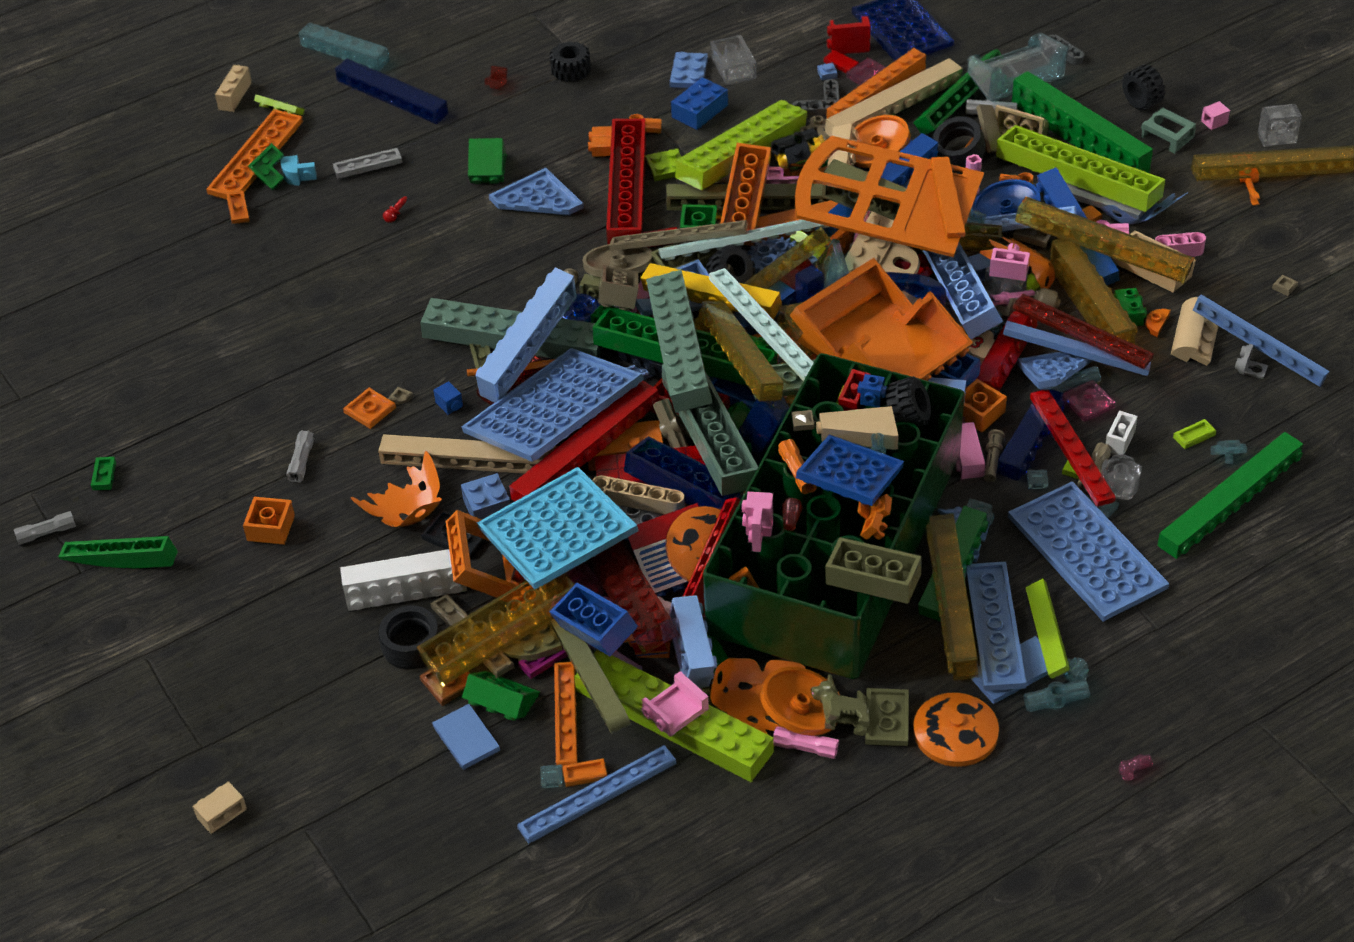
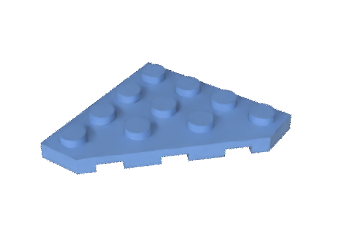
(537, 193)
(1051, 368)

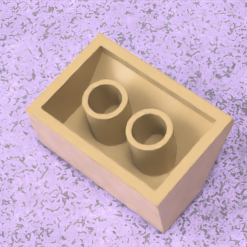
(1009, 117)

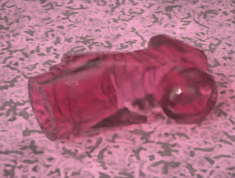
(1137, 763)

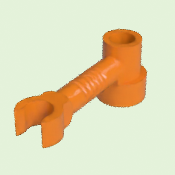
(1254, 196)

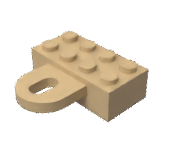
(883, 251)

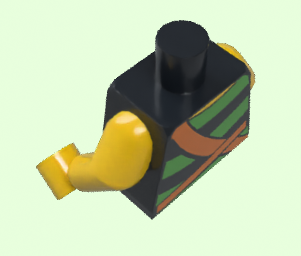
(797, 155)

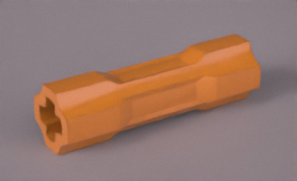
(791, 455)

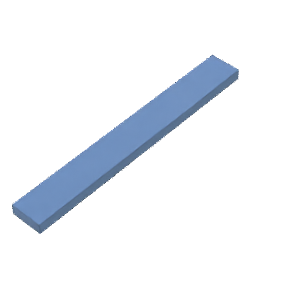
(1261, 340)
(1069, 346)
(596, 794)

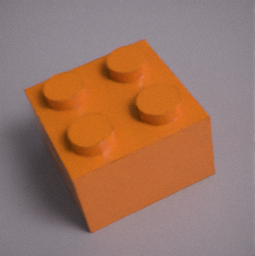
(983, 405)
(269, 520)

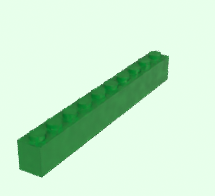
(1230, 495)

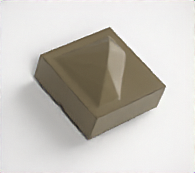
(803, 420)

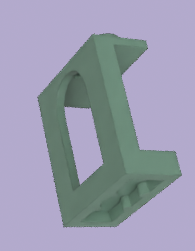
(1177, 139)

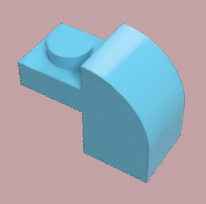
(295, 172)

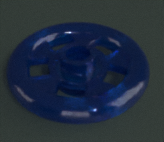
(580, 308)

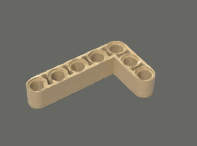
(641, 495)

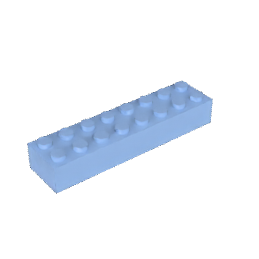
(965, 291)
(526, 335)

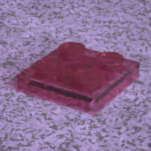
(864, 71)
(1088, 400)

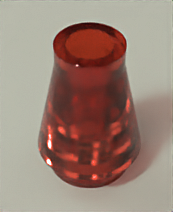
(791, 511)

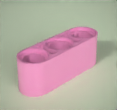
(1186, 243)

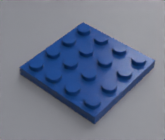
(849, 470)

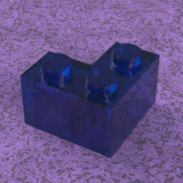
(808, 283)

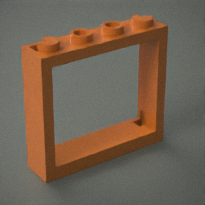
(463, 574)

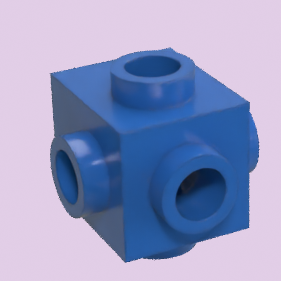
(872, 390)

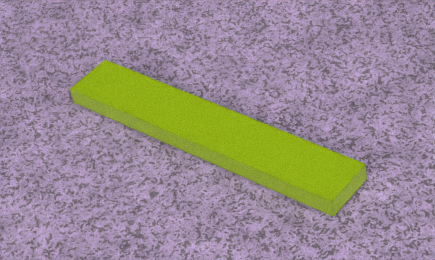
(1047, 629)

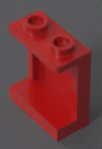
(849, 37)

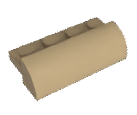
(1194, 335)

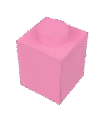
(1215, 115)

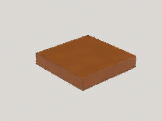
(446, 693)

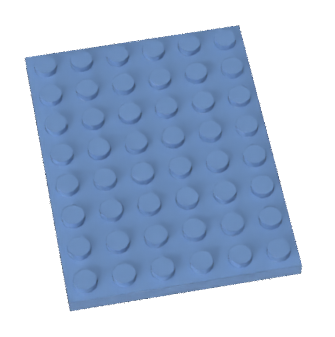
(552, 404)

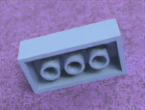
(692, 644)

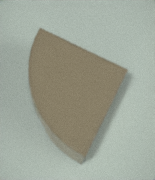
(401, 396)

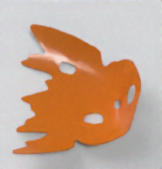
(1040, 265)
(410, 500)
(747, 702)

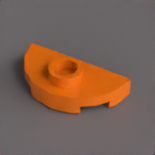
(1156, 320)

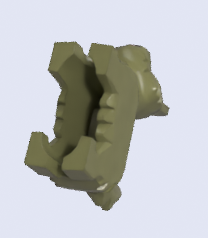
(842, 708)

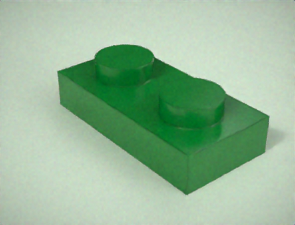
(103, 473)

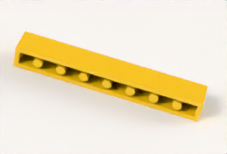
(702, 289)

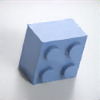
(485, 496)

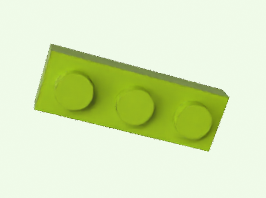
(277, 105)

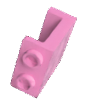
(676, 705)

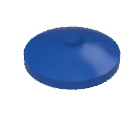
(1004, 197)

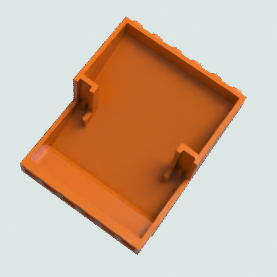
(875, 324)

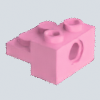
(757, 517)

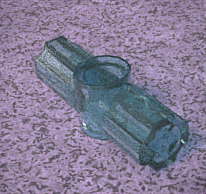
(1056, 695)

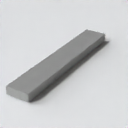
(1099, 201)

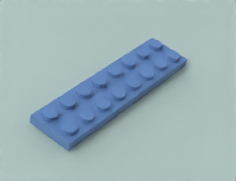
(995, 627)

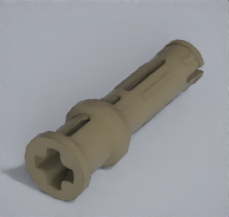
(994, 449)

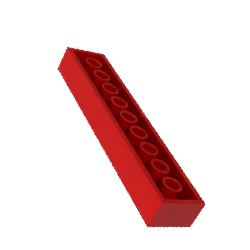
(626, 178)

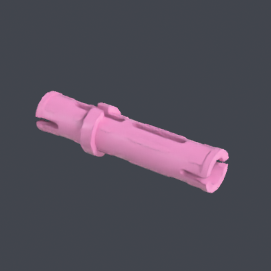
(1004, 297)

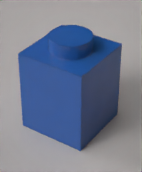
(448, 398)

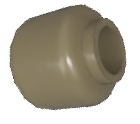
(1048, 297)

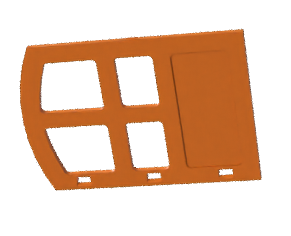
(919, 215)

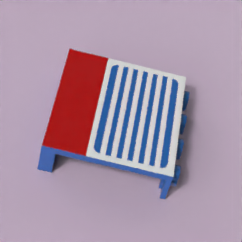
(651, 555)

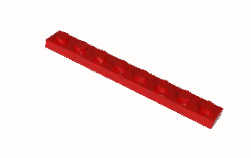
(1072, 448)

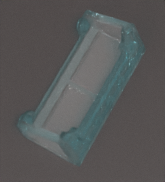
(996, 75)

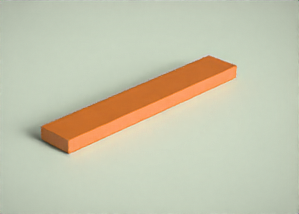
(947, 197)
(565, 714)

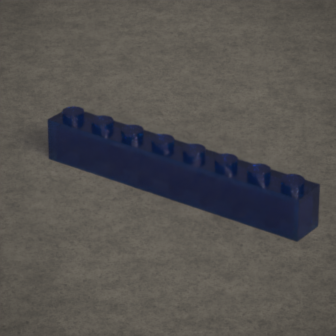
(391, 91)

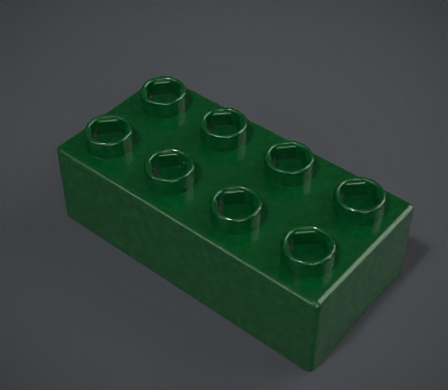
(794, 608)

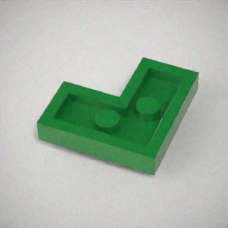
(263, 166)

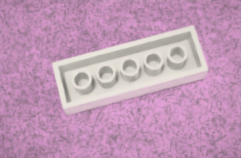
(399, 580)

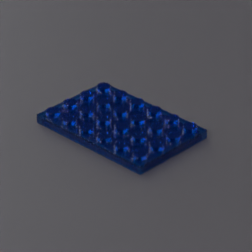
(903, 26)

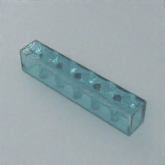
(344, 46)

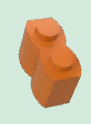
(600, 141)

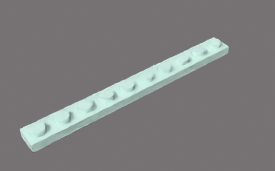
(754, 235)
(762, 322)

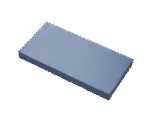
(1033, 667)

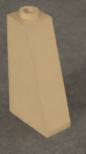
(859, 425)

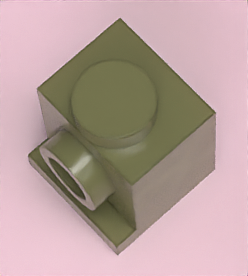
(590, 285)

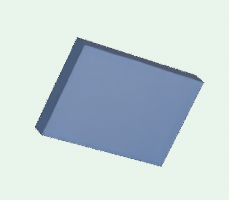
(466, 736)

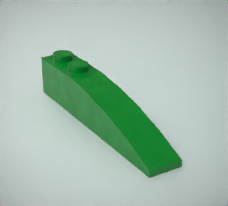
(122, 553)

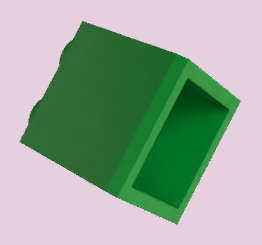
(486, 160)

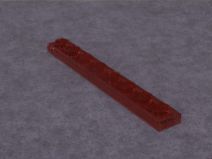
(1083, 331)

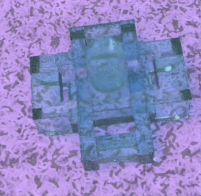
(1234, 447)

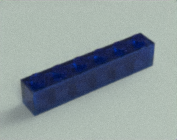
(1025, 442)

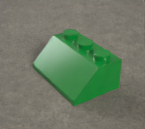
(499, 694)

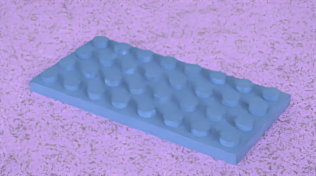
(1088, 551)

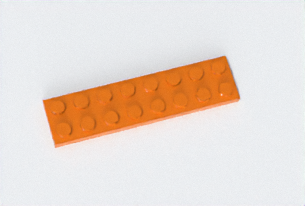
(236, 175)

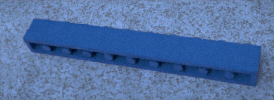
(921, 146)

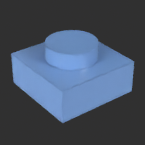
(827, 71)

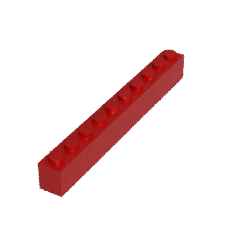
(588, 440)

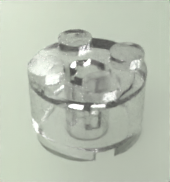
(1122, 476)

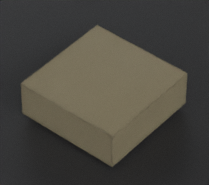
(1285, 285)

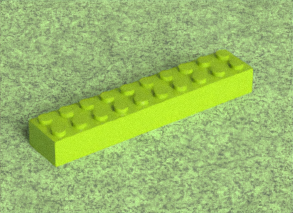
(715, 158)
(1081, 168)
(710, 735)

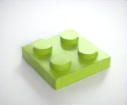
(663, 164)

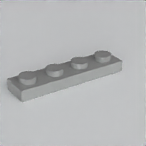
(367, 163)

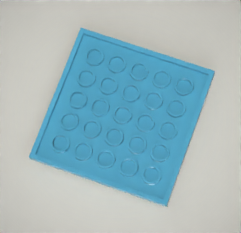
(557, 527)

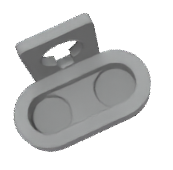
(1243, 363)

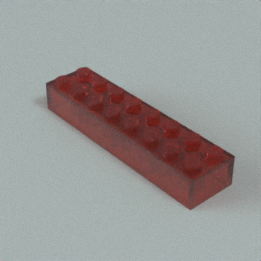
(631, 591)

